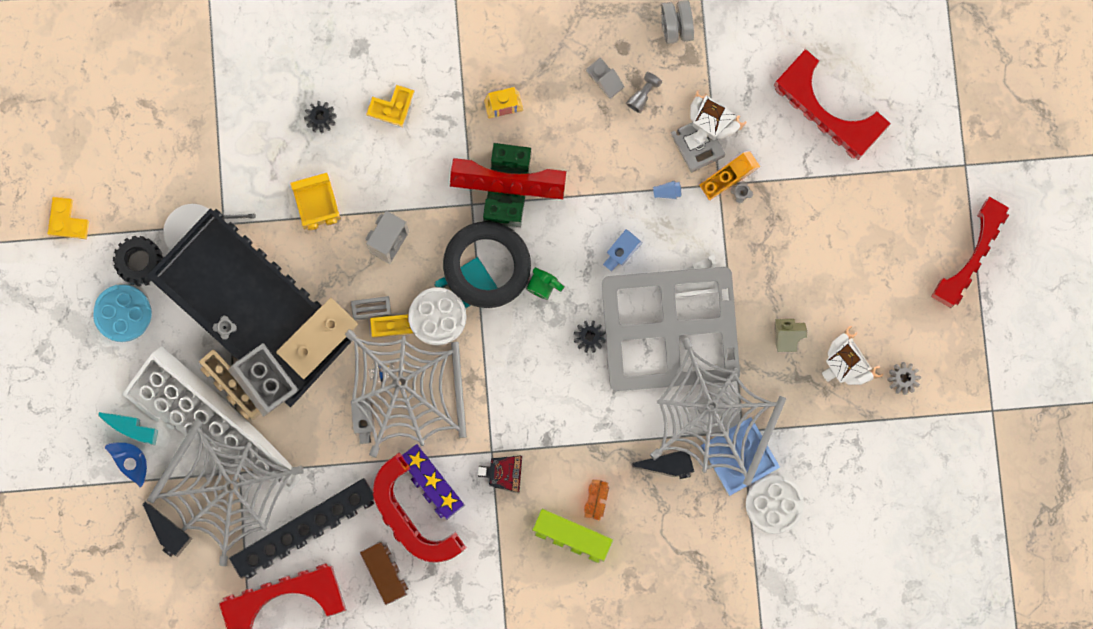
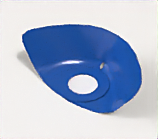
(123, 451)

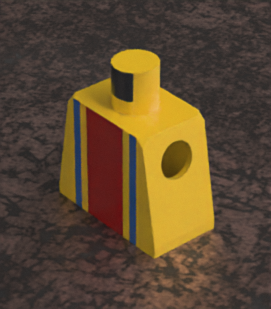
(503, 102)

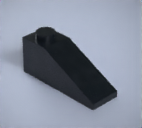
(671, 465)
(168, 534)

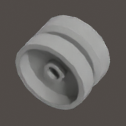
(674, 22)

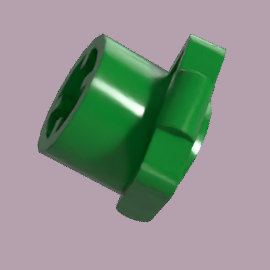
(543, 283)

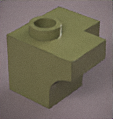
(789, 334)

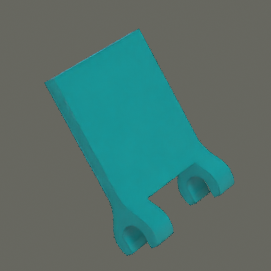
(475, 274)

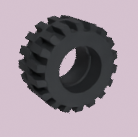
(124, 253)

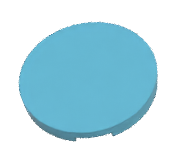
(122, 313)

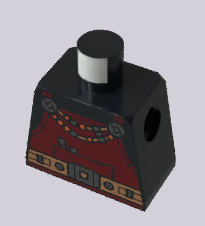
(503, 473)

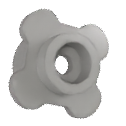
(745, 188)
(230, 327)

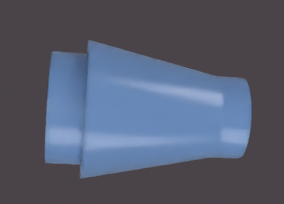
(668, 190)

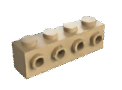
(218, 369)

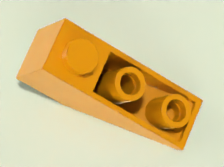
(729, 175)

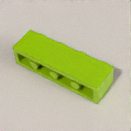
(572, 535)

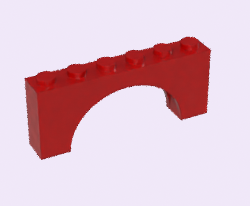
(852, 135)
(319, 585)

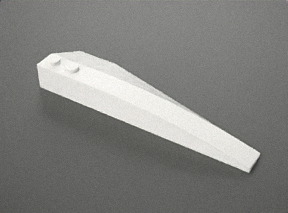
(179, 397)

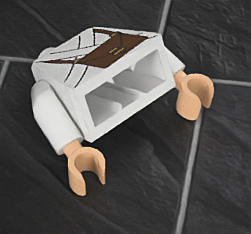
(712, 119)
(848, 362)

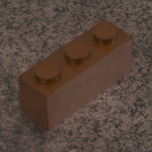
(384, 573)

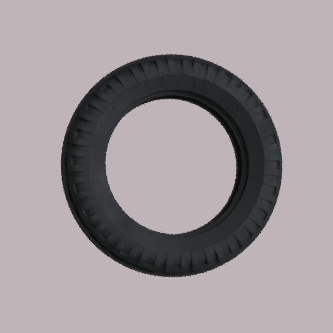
(490, 231)

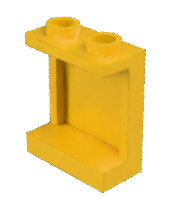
(315, 201)

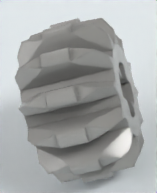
(908, 385)

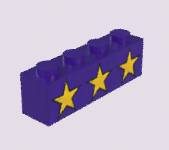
(432, 482)

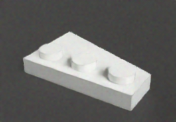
(699, 288)

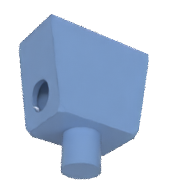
(628, 243)

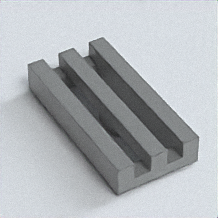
(373, 315)

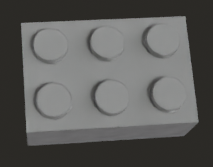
(387, 236)
(263, 379)

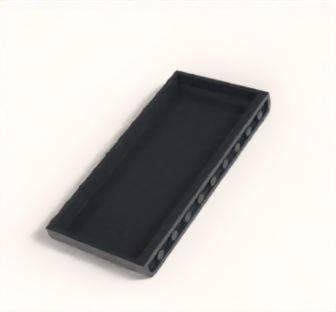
(221, 275)

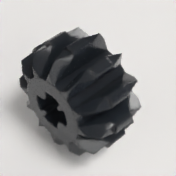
(312, 117)
(596, 339)

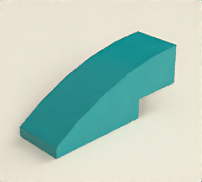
(130, 427)

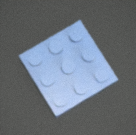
(732, 479)

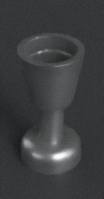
(640, 98)

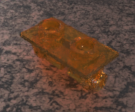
(593, 508)

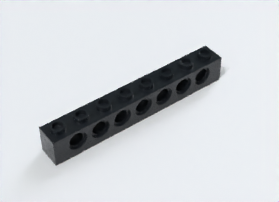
(241, 559)

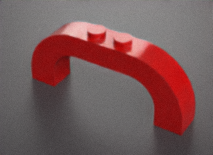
(401, 524)

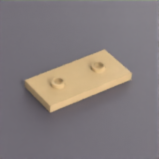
(317, 338)

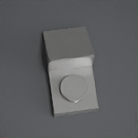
(605, 78)

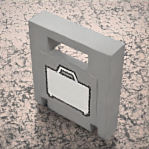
(690, 148)

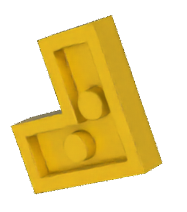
(394, 111)
(61, 222)

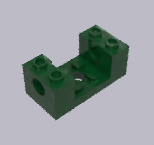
(506, 207)

